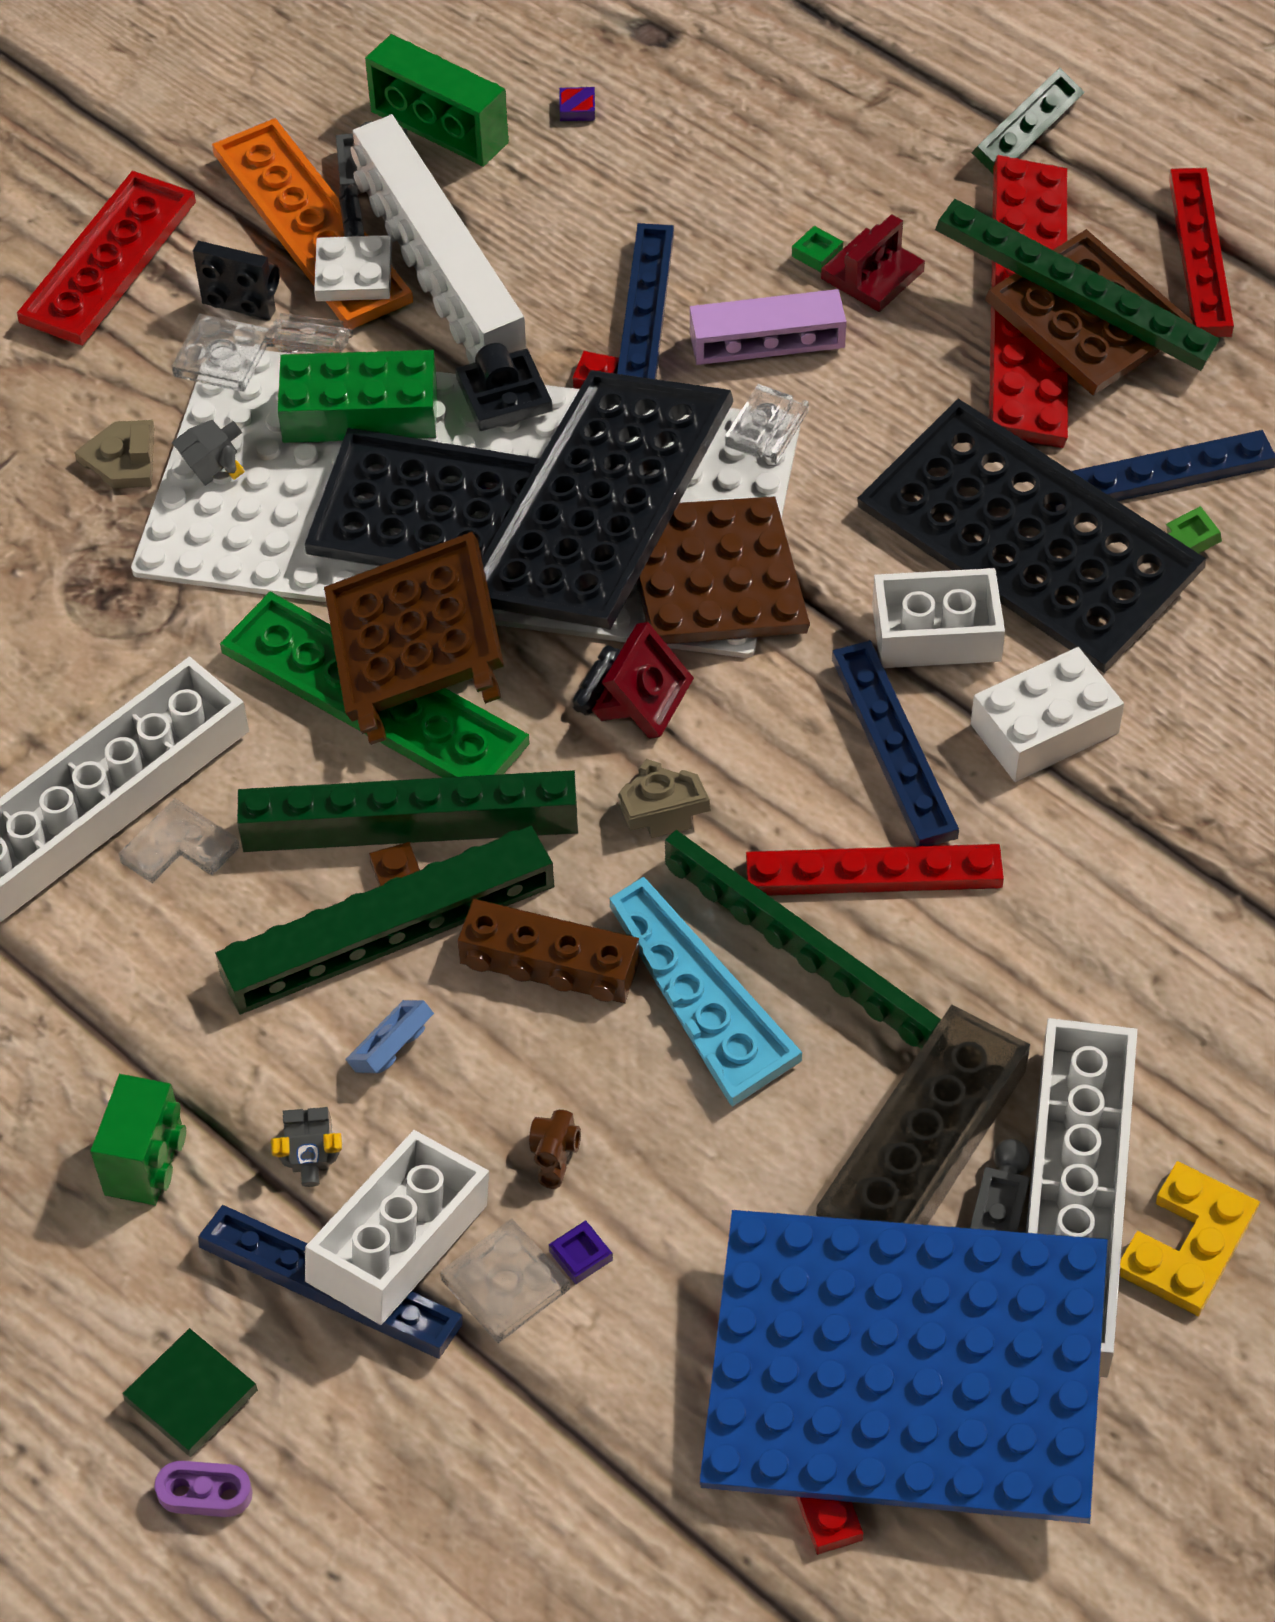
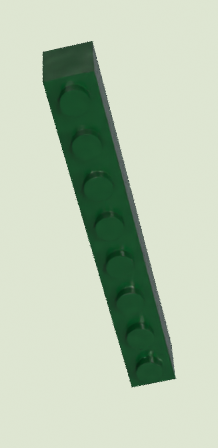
(406, 811)
(383, 919)

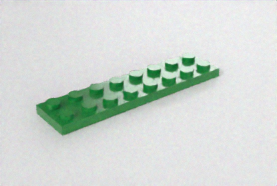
(432, 730)

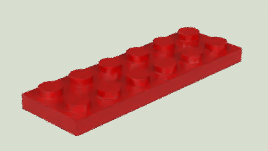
(106, 258)

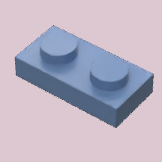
(382, 1044)

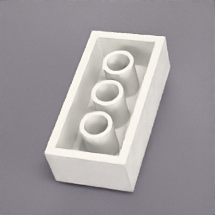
(396, 1227)

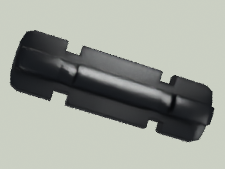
(350, 211)
(592, 685)

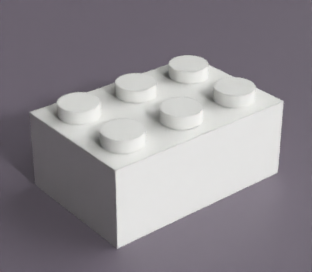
(938, 618)
(1046, 714)

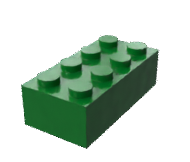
(437, 99)
(357, 390)

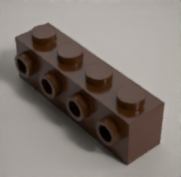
(549, 951)

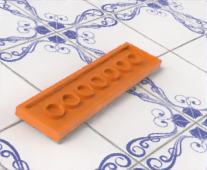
(297, 207)

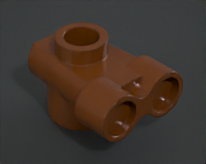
(551, 1142)

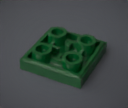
(190, 1392)

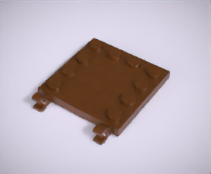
(413, 631)

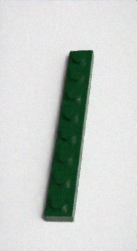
(1077, 284)
(810, 947)

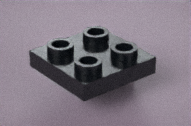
(236, 279)
(503, 387)

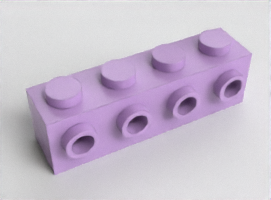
(808, 319)

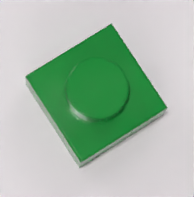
(816, 248)

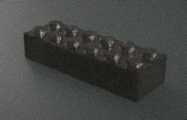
(929, 1124)

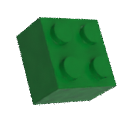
(138, 1140)

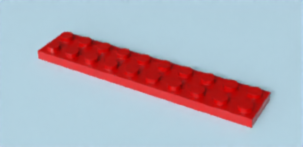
(1025, 383)

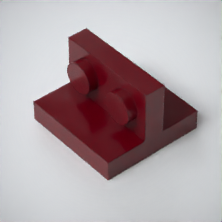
(874, 265)
(644, 683)

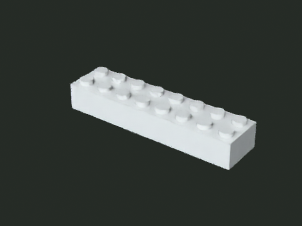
(434, 240)
(112, 777)
(1084, 1145)

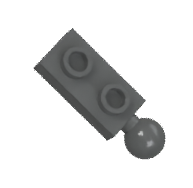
(1003, 1190)

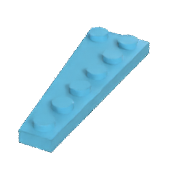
(718, 1014)

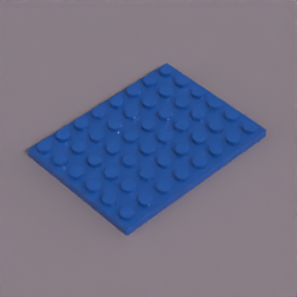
(907, 1366)

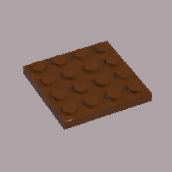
(1073, 338)
(723, 574)

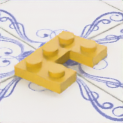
(1193, 1272)

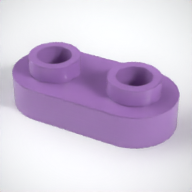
(205, 1486)

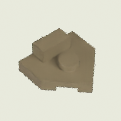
(121, 454)
(662, 799)

